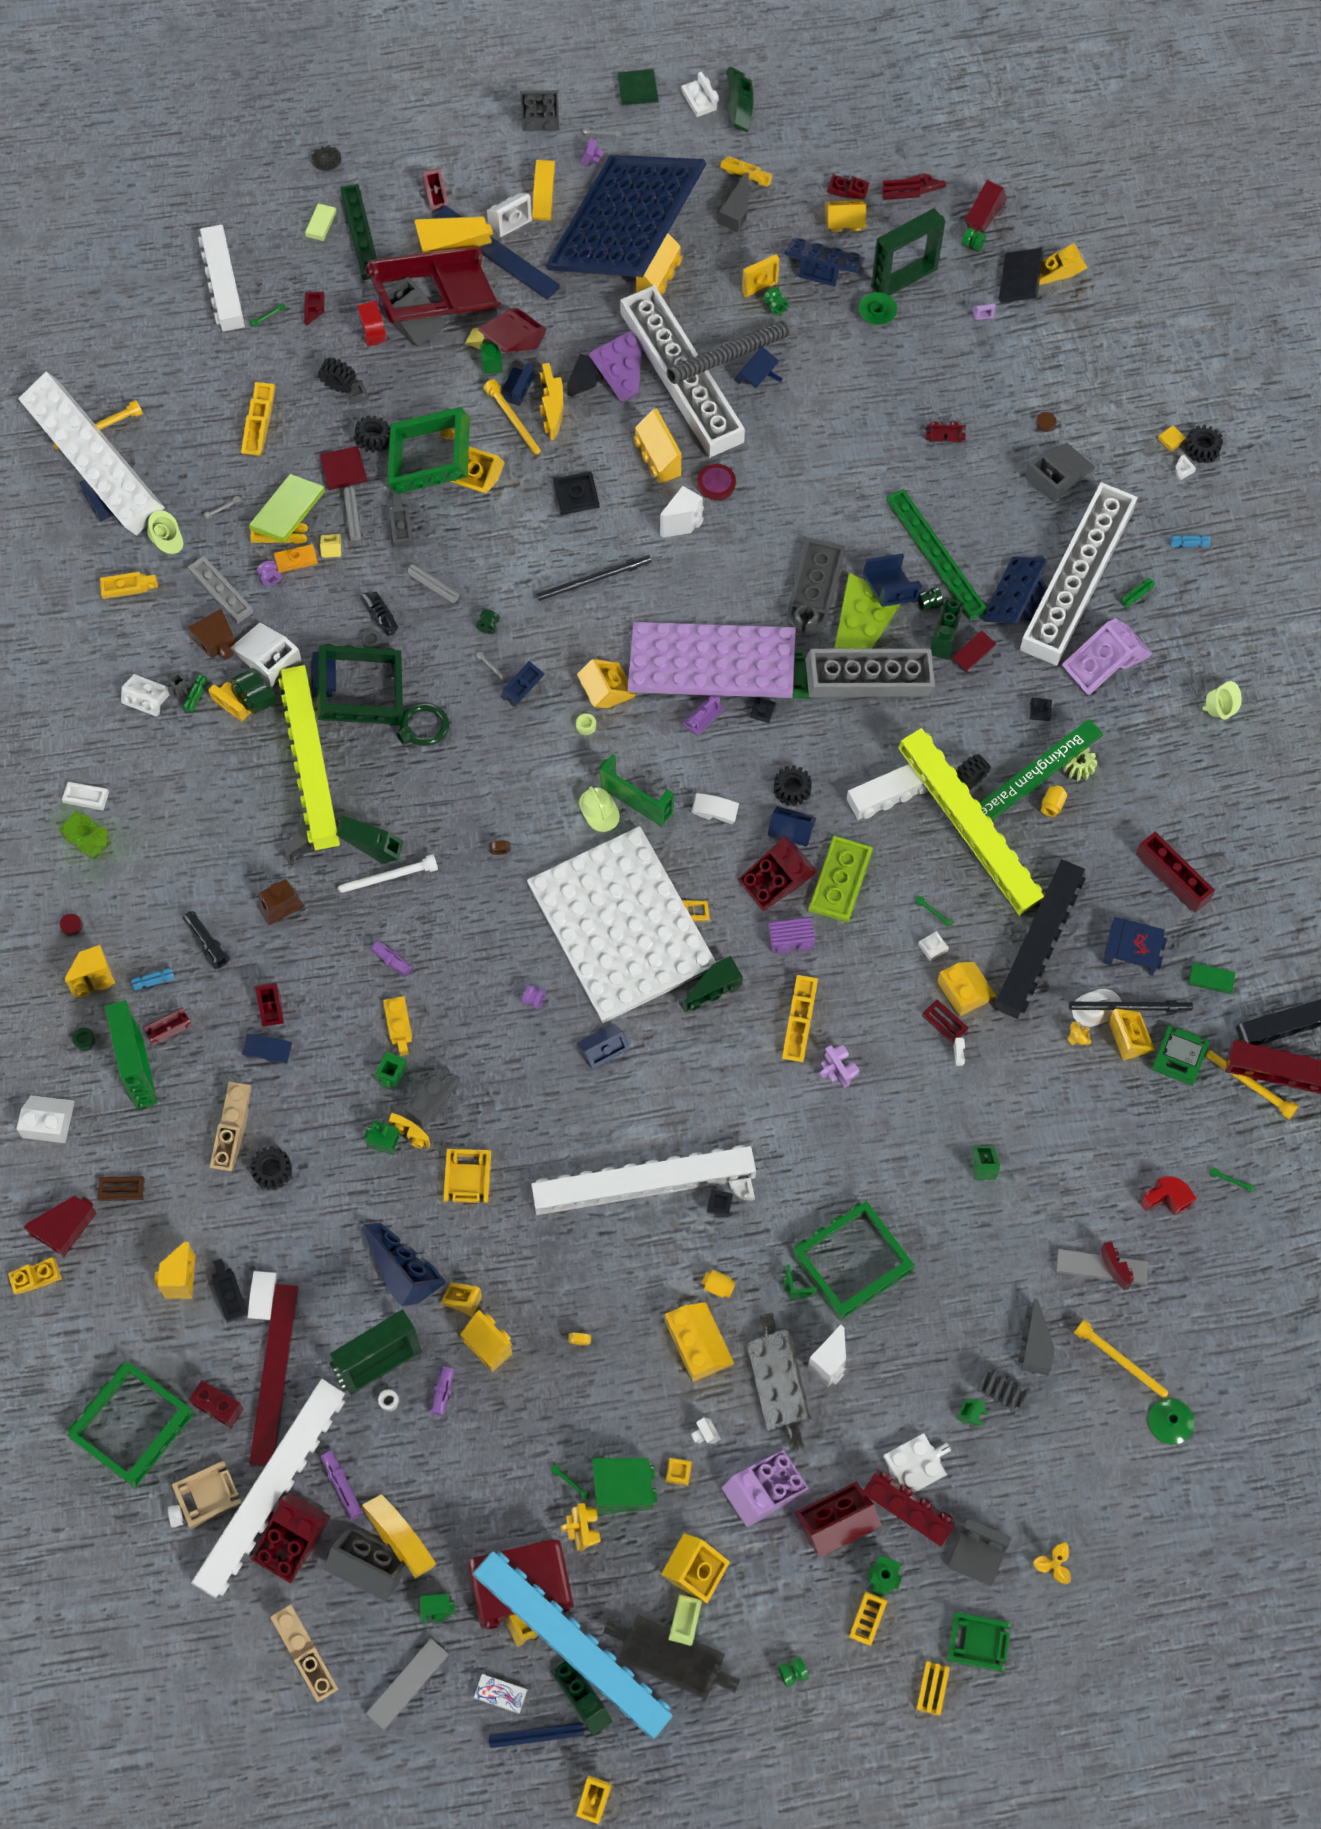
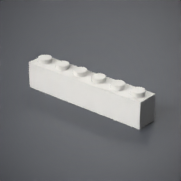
(222, 278)

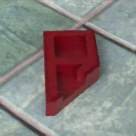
(929, 184)
(313, 306)

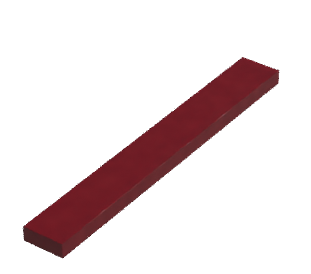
(274, 1374)

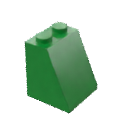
(623, 1485)

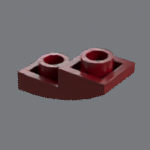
(853, 189)
(974, 650)
(1119, 1271)

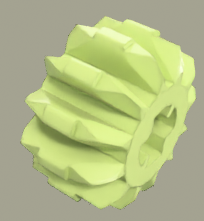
(1084, 769)

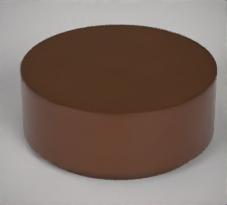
(1046, 422)
(499, 847)

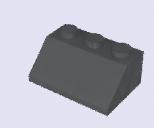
(365, 1563)

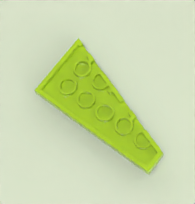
(862, 616)

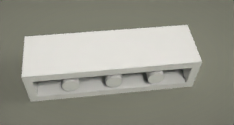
(885, 792)

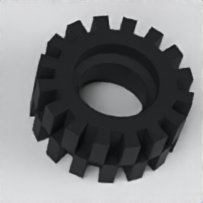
(336, 375)
(372, 425)
(1207, 435)
(973, 770)
(792, 796)
(266, 1156)

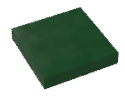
(637, 87)

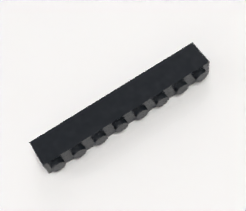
(1039, 939)

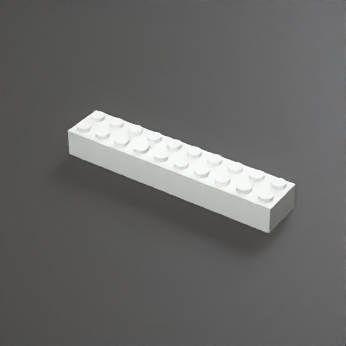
(697, 396)
(91, 453)
(1078, 574)

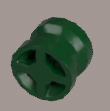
(488, 621)

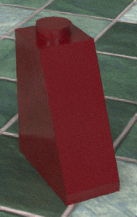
(986, 206)
(62, 1224)

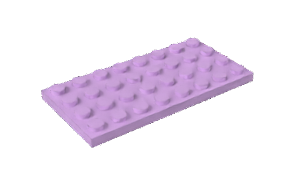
(712, 660)

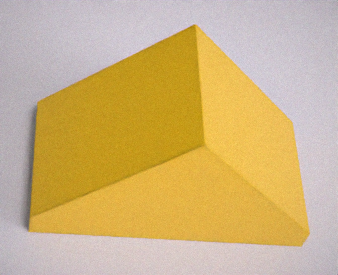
(462, 1298)
(594, 1799)

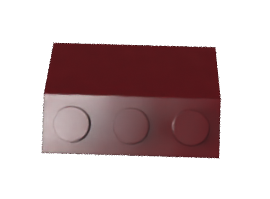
(838, 1519)

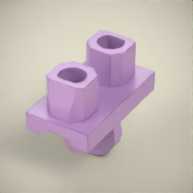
(834, 1058)

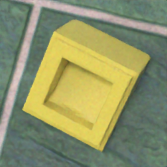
(475, 338)
(330, 545)

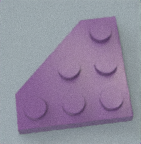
(620, 364)

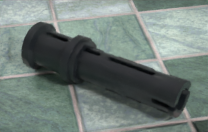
(210, 946)

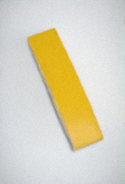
(258, 419)
(800, 1018)
(398, 1535)

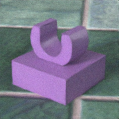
(591, 153)

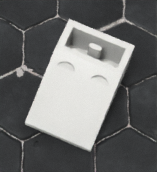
(267, 652)

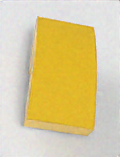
(415, 1134)
(35, 1276)

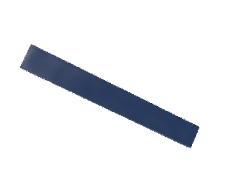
(511, 262)

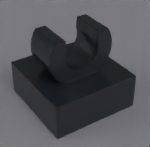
(763, 709)
(1040, 709)
(720, 1203)

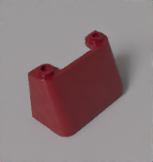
(542, 1565)

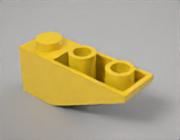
(1062, 265)

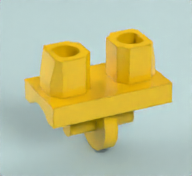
(578, 1527)

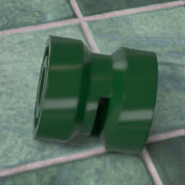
(930, 598)

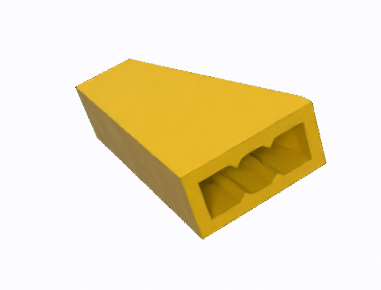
(452, 233)

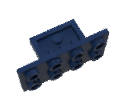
(822, 263)
(1018, 591)

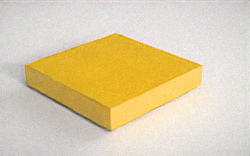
(760, 276)

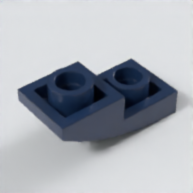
(267, 1048)

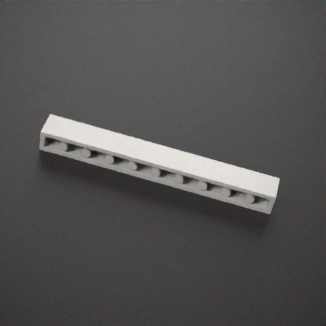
(643, 1180)
(268, 1488)

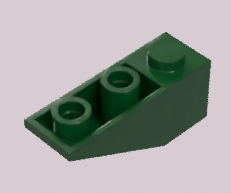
(946, 628)
(371, 840)
(718, 980)
(582, 1697)

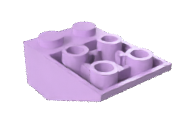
(764, 1488)

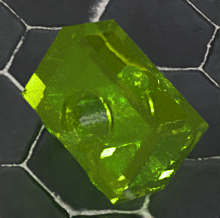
(90, 845)

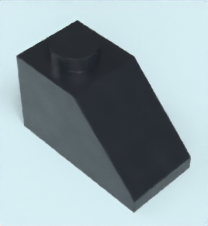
(584, 376)

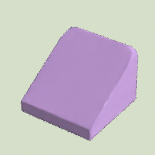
(983, 311)

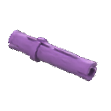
(338, 1478)

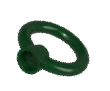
(406, 734)

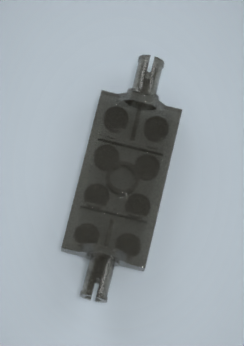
(779, 1381)
(681, 1665)

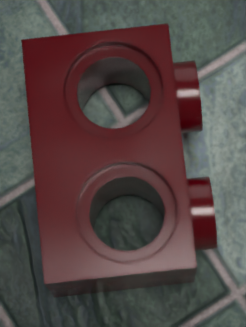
(216, 1404)

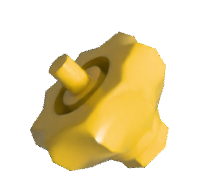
(1079, 1034)

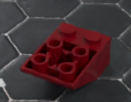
(514, 331)
(777, 874)
(290, 1537)

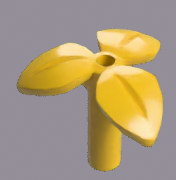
(1059, 1554)

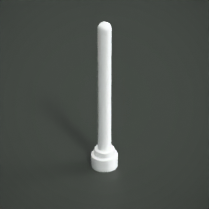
(427, 864)

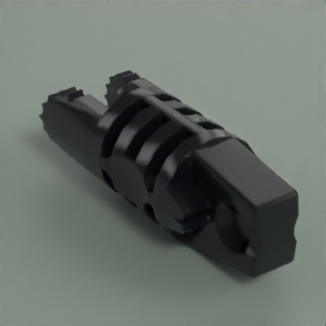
(380, 612)

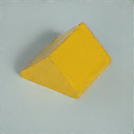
(1130, 1033)

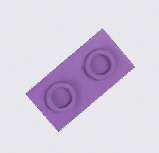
(704, 715)

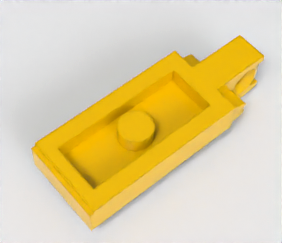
(736, 166)
(127, 584)
(398, 1023)

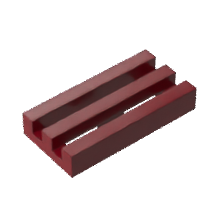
(901, 186)
(957, 1034)

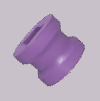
(269, 573)
(534, 996)

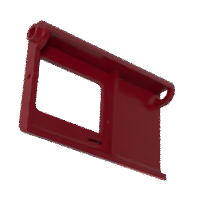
(454, 272)

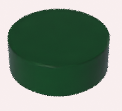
(83, 1039)

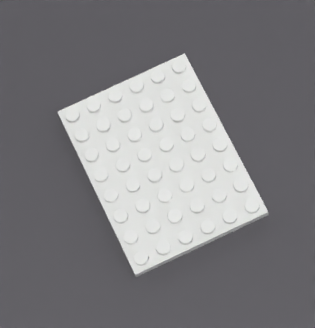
(621, 924)

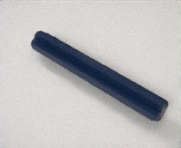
(536, 1735)

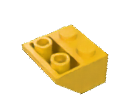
(89, 973)
(487, 1341)

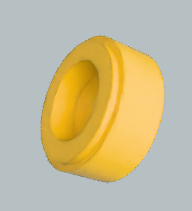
(579, 1339)

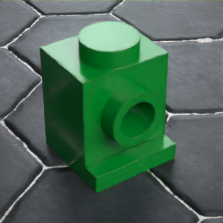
(389, 1064)
(436, 1607)

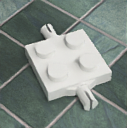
(916, 1463)

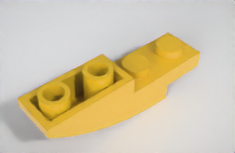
(552, 402)

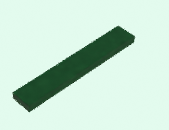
(359, 227)

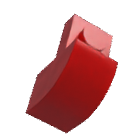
(372, 323)
(1172, 1191)

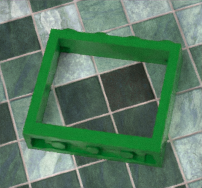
(421, 426)
(131, 1054)
(871, 1291)
(157, 1447)

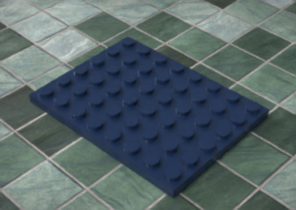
(626, 215)

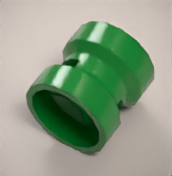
(973, 239)
(777, 303)
(798, 1669)

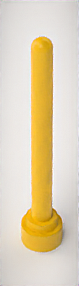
(492, 389)
(133, 409)
(1286, 1107)
(1086, 1332)

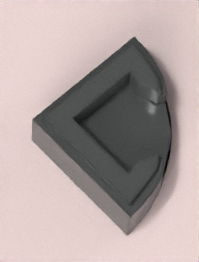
(358, 393)

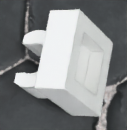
(933, 946)
(706, 1432)

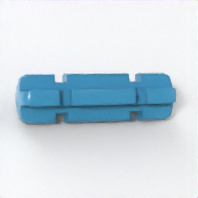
(1190, 540)
(152, 978)

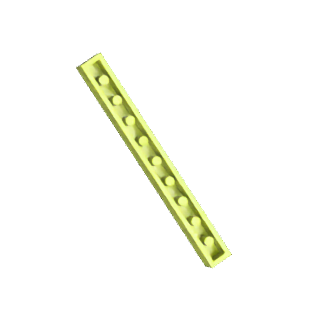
(310, 758)
(971, 822)

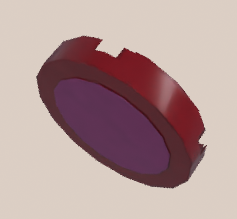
(716, 482)

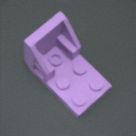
(1104, 653)

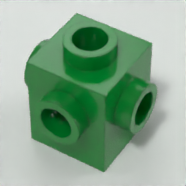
(888, 1568)

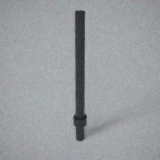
(631, 565)
(1169, 1006)

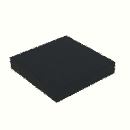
(576, 493)

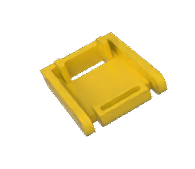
(467, 1181)

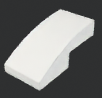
(715, 807)
(262, 1295)

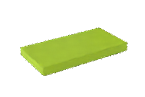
(287, 508)
(840, 879)

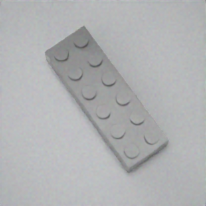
(869, 672)

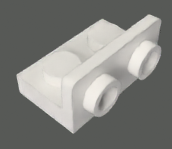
(700, 95)
(144, 694)

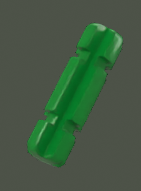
(1137, 592)
(195, 693)

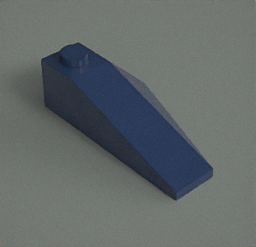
(403, 1272)

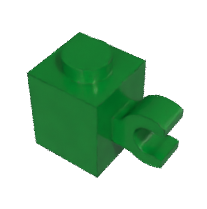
(491, 358)
(382, 1137)

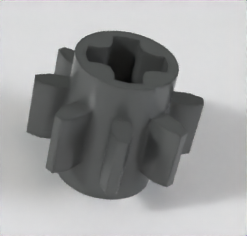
(178, 684)

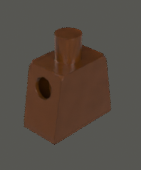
(213, 635)
(279, 901)

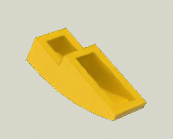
(543, 190)

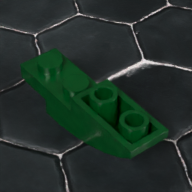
(741, 99)

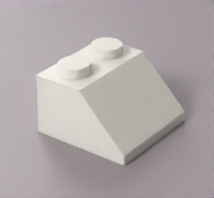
(510, 214)
(681, 514)
(45, 1119)
(830, 1359)

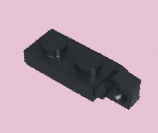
(228, 1292)

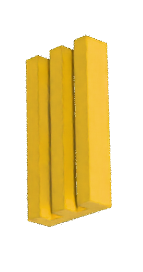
(937, 1667)

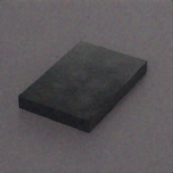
(1021, 275)

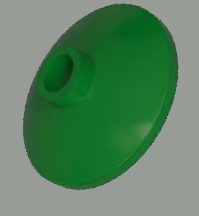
(875, 303)
(1170, 1432)

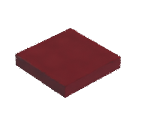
(343, 468)

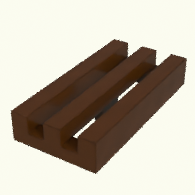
(121, 1196)

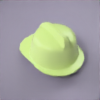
(165, 532)
(1223, 701)
(599, 809)

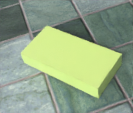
(320, 222)
(685, 1620)

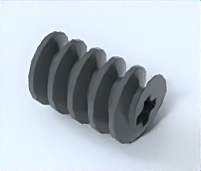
(1003, 1389)

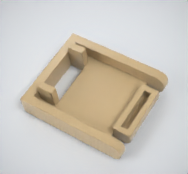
(211, 1493)

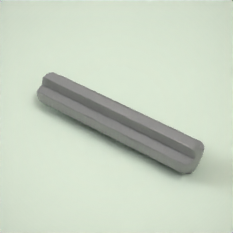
(352, 514)
(433, 583)

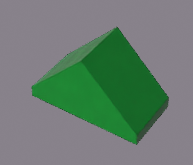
(985, 1163)

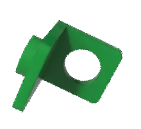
(799, 1293)

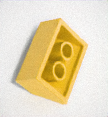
(661, 267)
(658, 447)
(698, 1340)

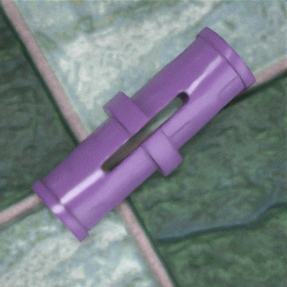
(391, 958)
(442, 1391)

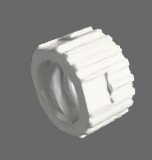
(383, 1395)
(175, 1516)

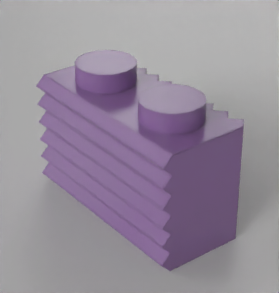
(791, 935)

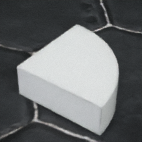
(1184, 468)
(959, 1045)
(742, 1188)

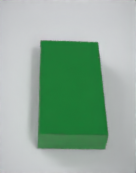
(1212, 978)

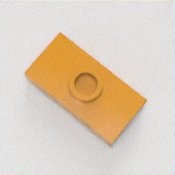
(295, 558)

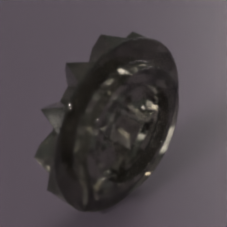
(321, 163)

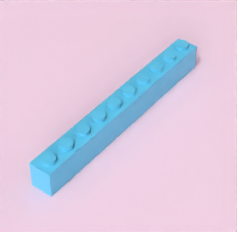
(572, 1645)

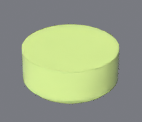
(586, 724)

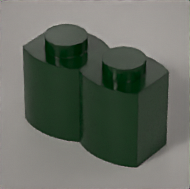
(253, 691)

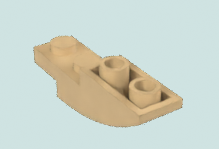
(232, 1127)
(304, 1653)

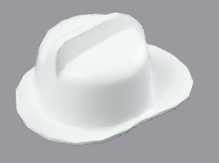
(1095, 1017)

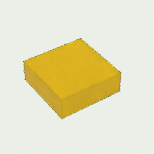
(1172, 438)
(678, 1471)

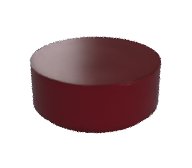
(70, 924)

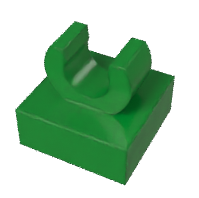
(971, 1412)

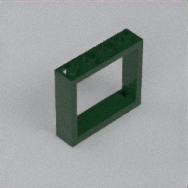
(927, 223)
(359, 713)
(375, 1353)

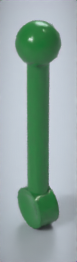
(255, 322)
(921, 901)
(1215, 1173)
(557, 1471)

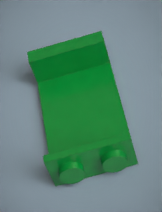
(656, 811)

